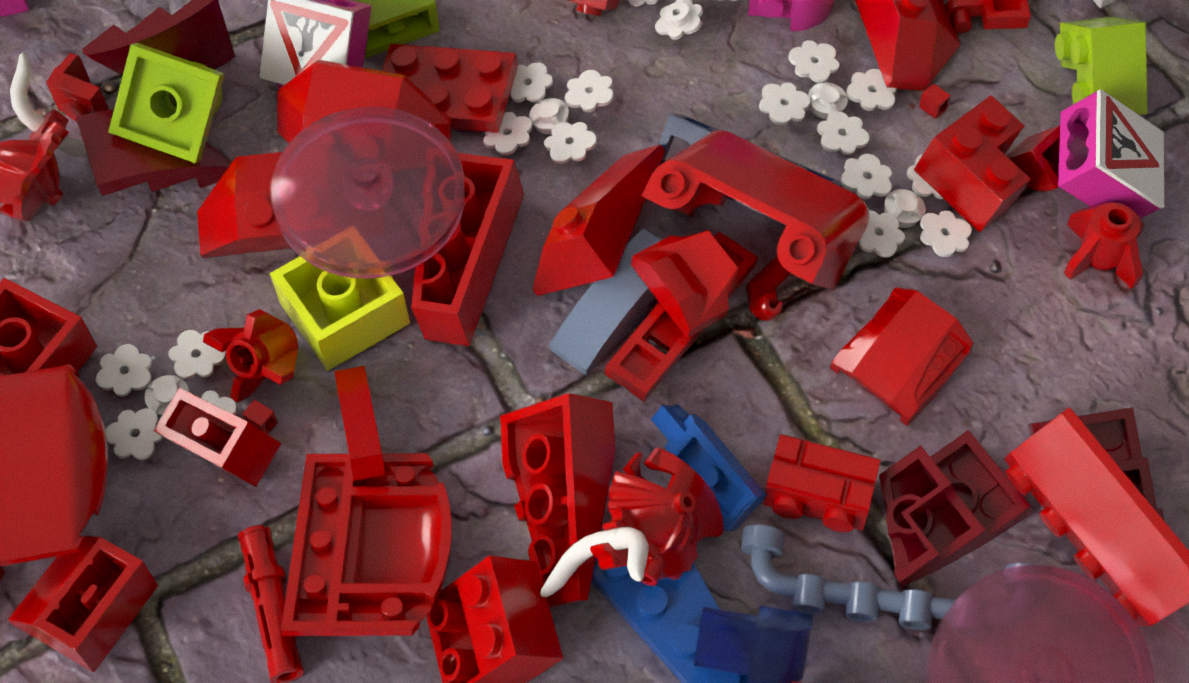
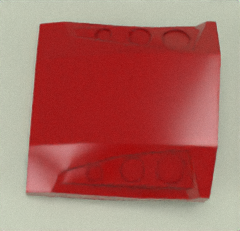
(905, 352)

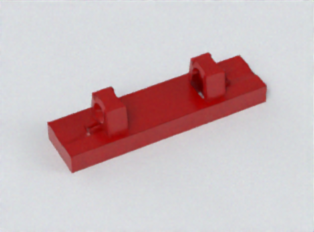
(642, 366)

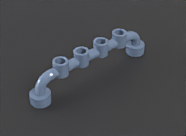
(860, 598)

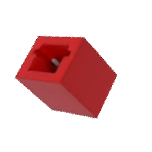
(934, 101)
(260, 416)

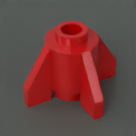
(1107, 241)
(257, 351)

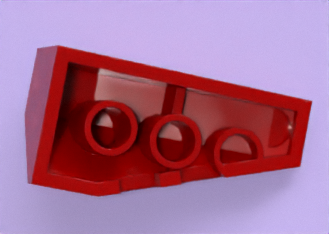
(596, 225)
(562, 473)

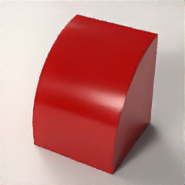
(1039, 159)

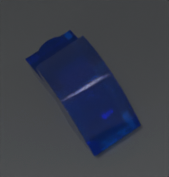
(761, 646)

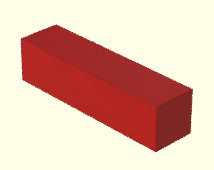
(359, 423)

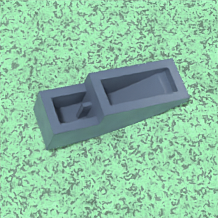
(605, 312)

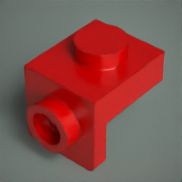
(72, 89)

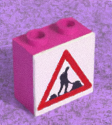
(312, 30)
(1111, 155)

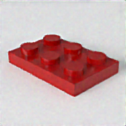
(461, 82)

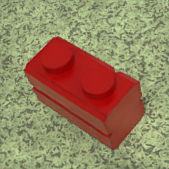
(821, 483)

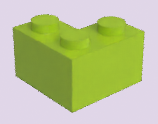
(1107, 57)

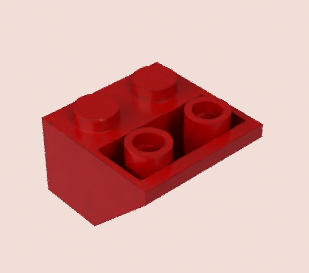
(86, 601)
(494, 625)

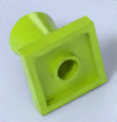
(166, 102)

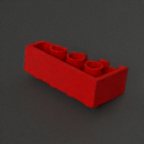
(457, 279)

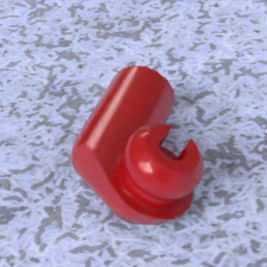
(762, 291)

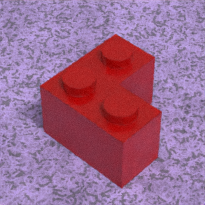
(970, 164)

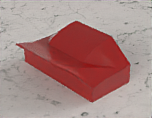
(688, 279)

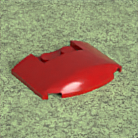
(48, 463)
(367, 548)

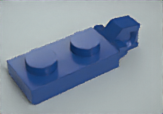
(706, 454)

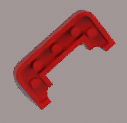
(818, 215)

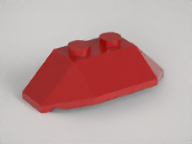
(909, 39)
(335, 87)
(240, 210)

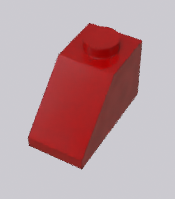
(217, 436)

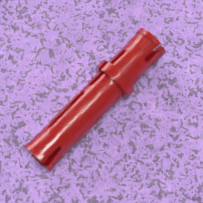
(265, 583)

